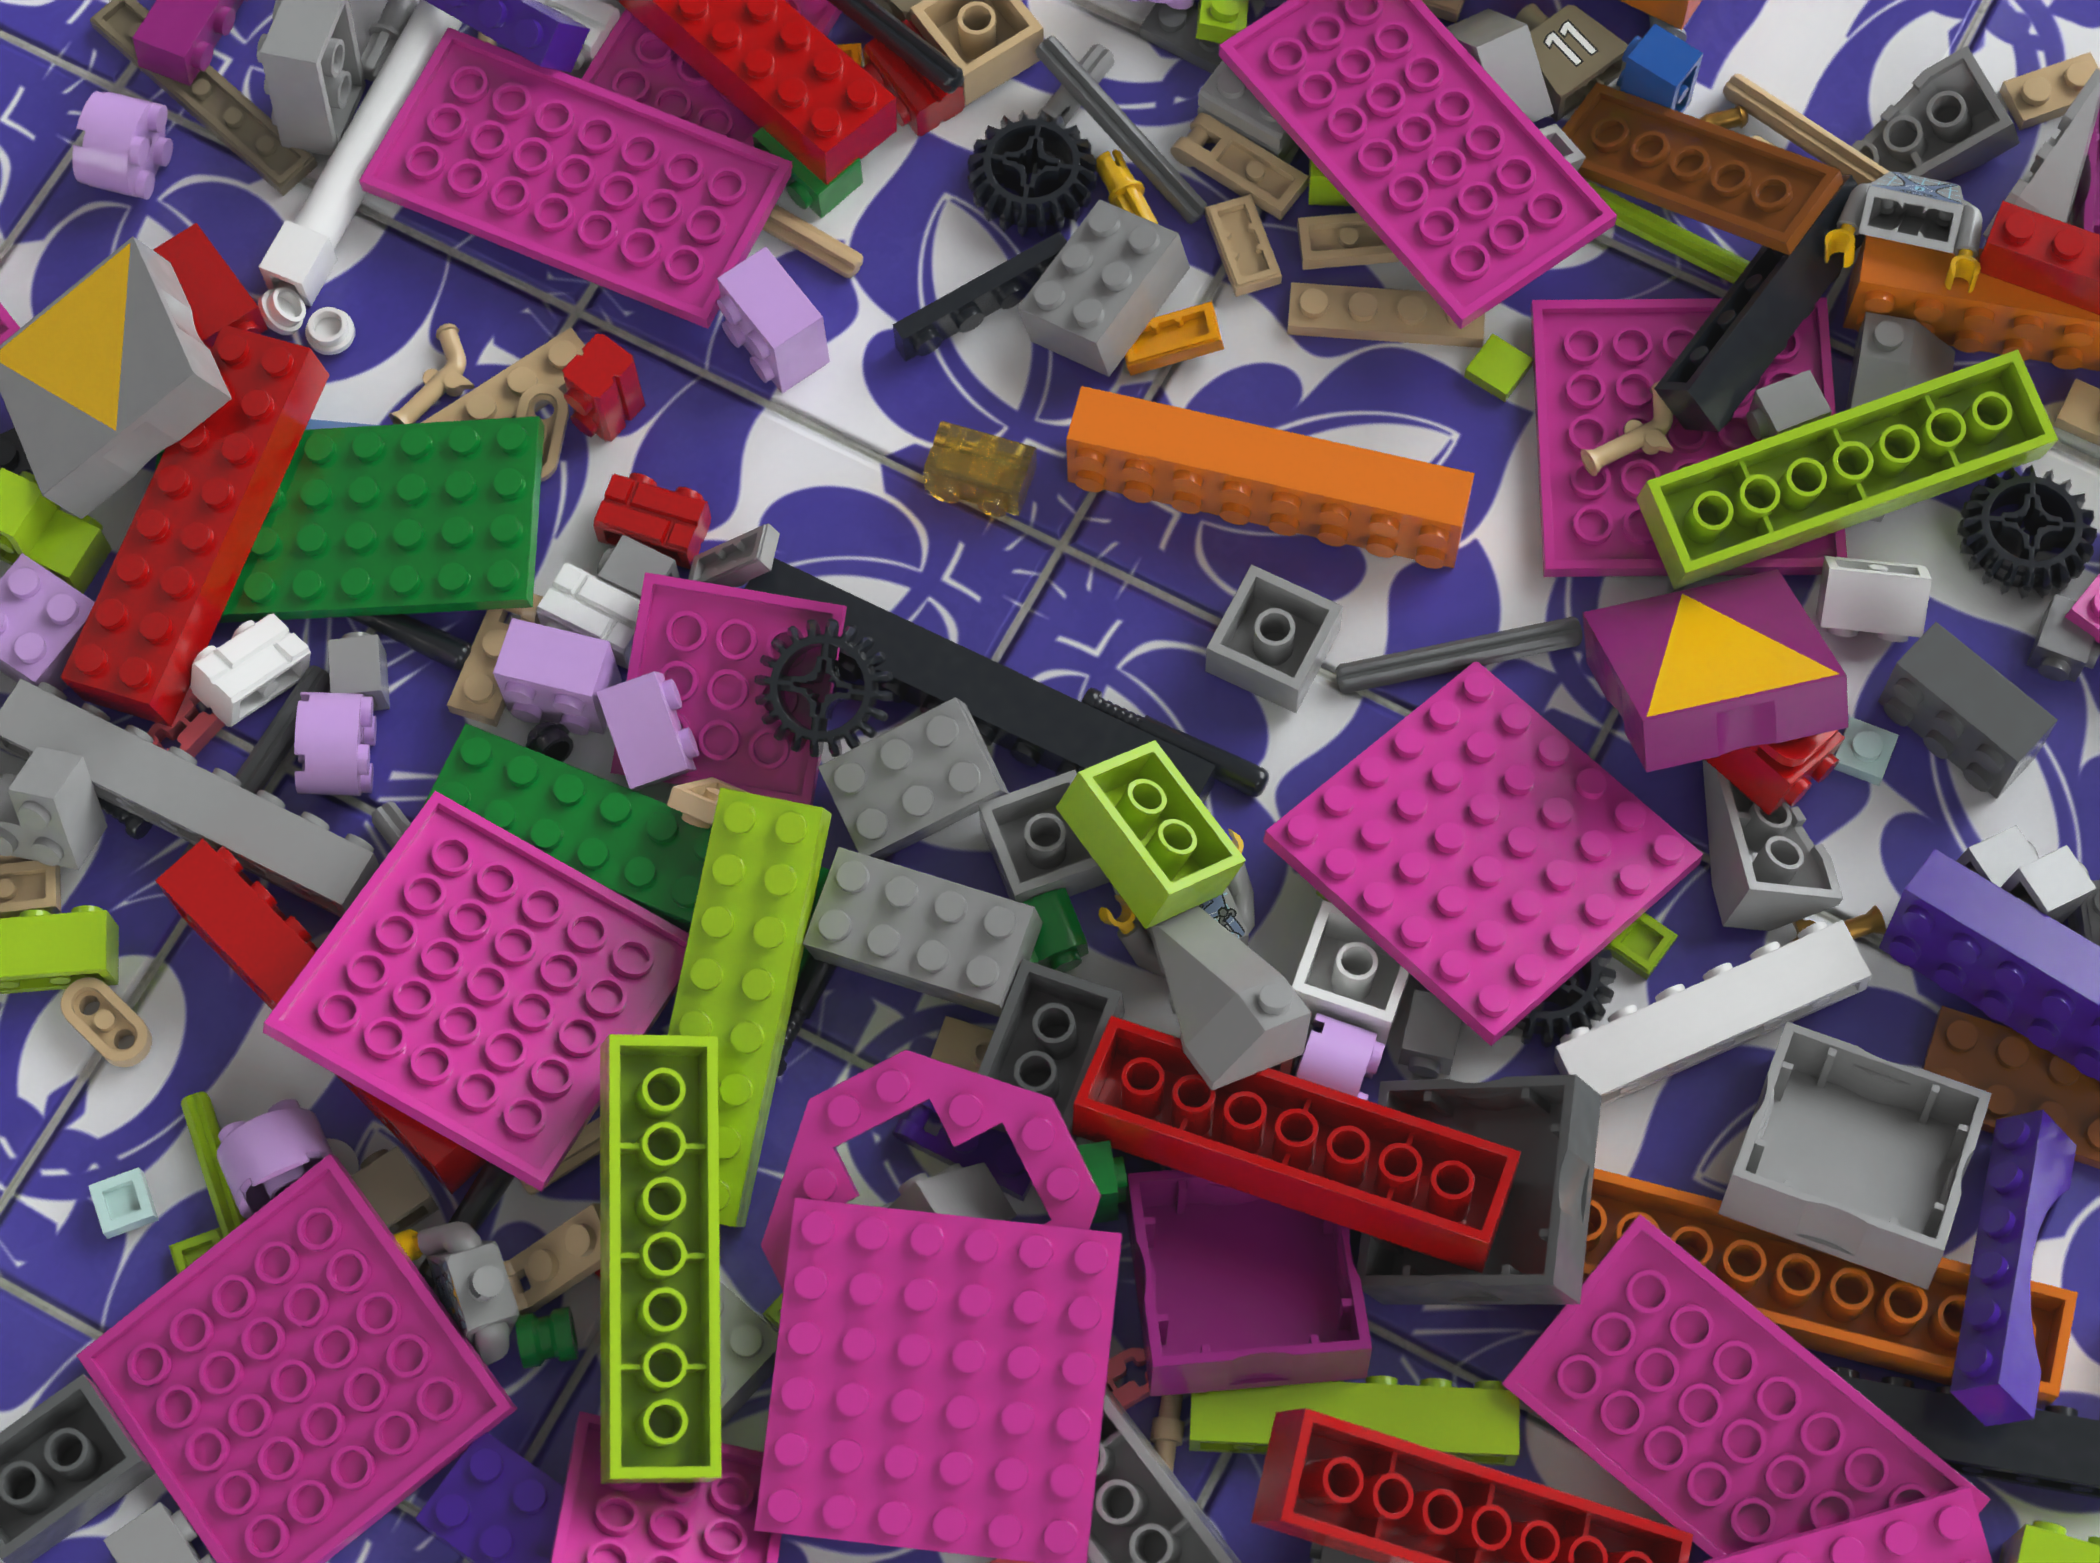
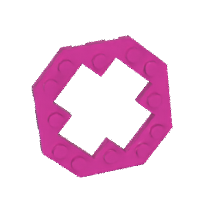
(966, 1106)

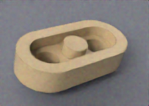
(554, 426)
(108, 1024)

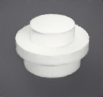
(282, 310)
(330, 331)

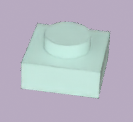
(1865, 751)
(123, 1202)

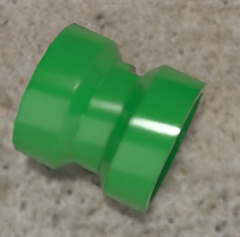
(547, 1337)

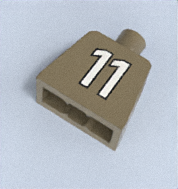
(1572, 54)

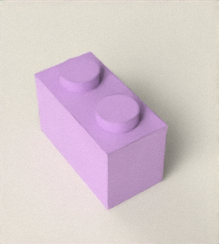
(648, 729)

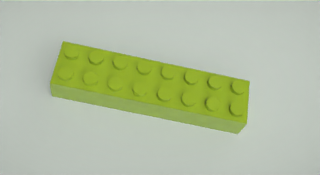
(1846, 469)
(746, 965)
(659, 1259)

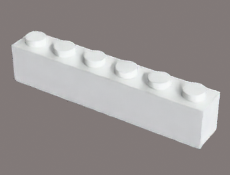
(1716, 1013)

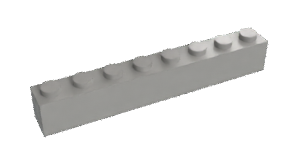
(191, 801)

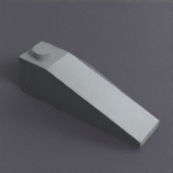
(1942, 123)
(2060, 160)
(1892, 357)
(1763, 863)
(1228, 1000)

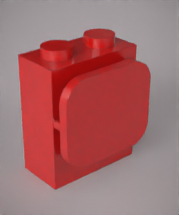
(210, 286)
(1780, 770)

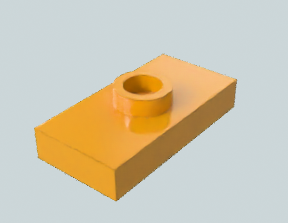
(1175, 339)

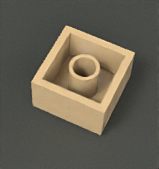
(982, 37)

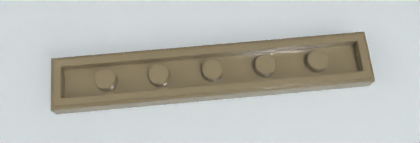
(214, 104)

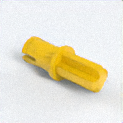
(1123, 188)

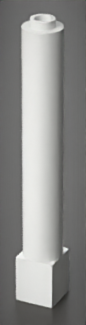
(305, 248)

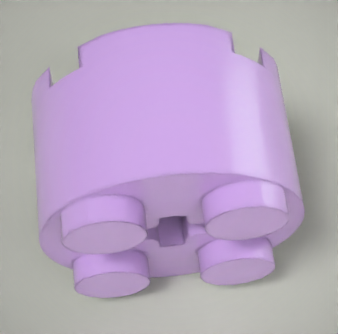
(121, 144)
(334, 743)
(1340, 1056)
(269, 1153)

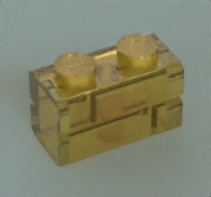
(979, 469)

